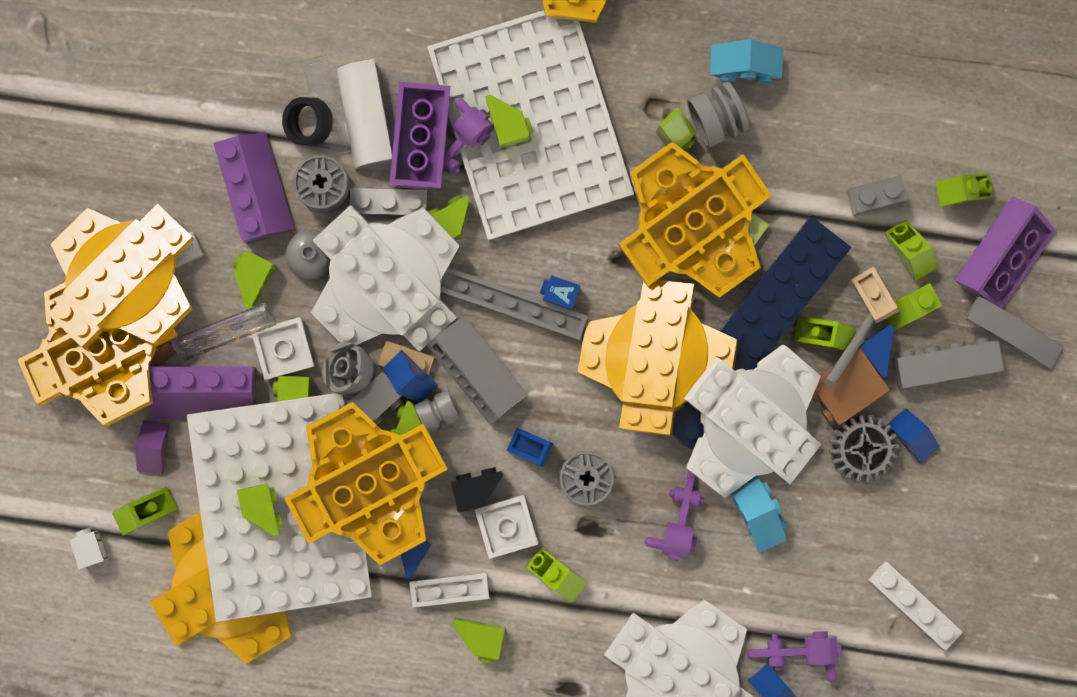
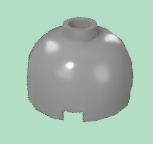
(306, 258)
(348, 369)

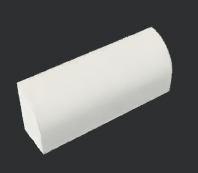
(365, 114)

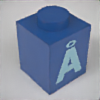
(560, 292)

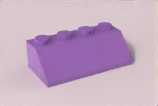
(419, 136)
(254, 186)
(1006, 253)
(200, 389)

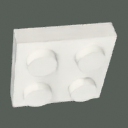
(283, 349)
(506, 526)

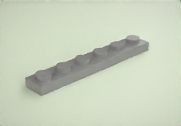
(513, 303)

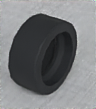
(323, 125)

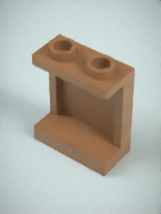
(852, 392)

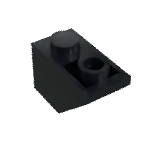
(475, 491)

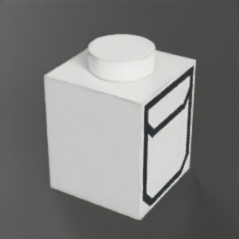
(88, 548)

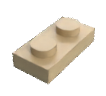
(875, 295)
(422, 360)

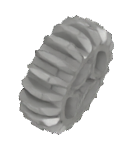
(865, 460)

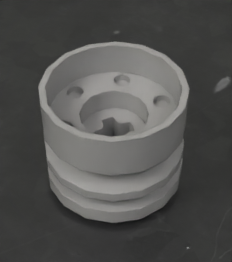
(722, 113)
(335, 190)
(599, 469)

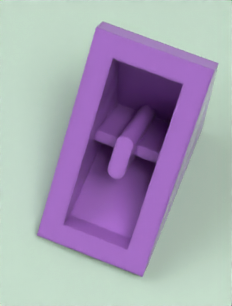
(151, 447)

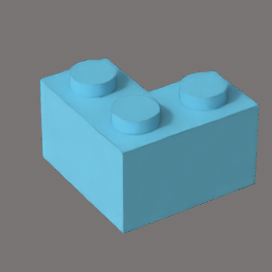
(746, 61)
(760, 514)

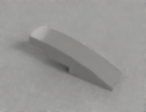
(1014, 332)

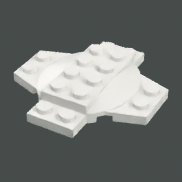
(385, 277)
(753, 421)
(682, 658)

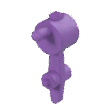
(472, 129)
(679, 538)
(819, 650)

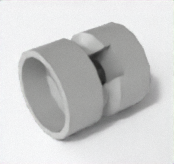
(437, 411)

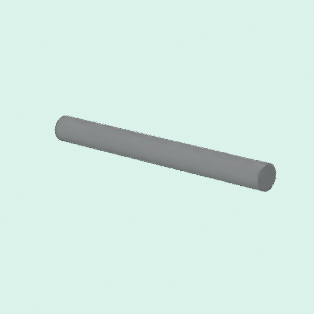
(850, 350)

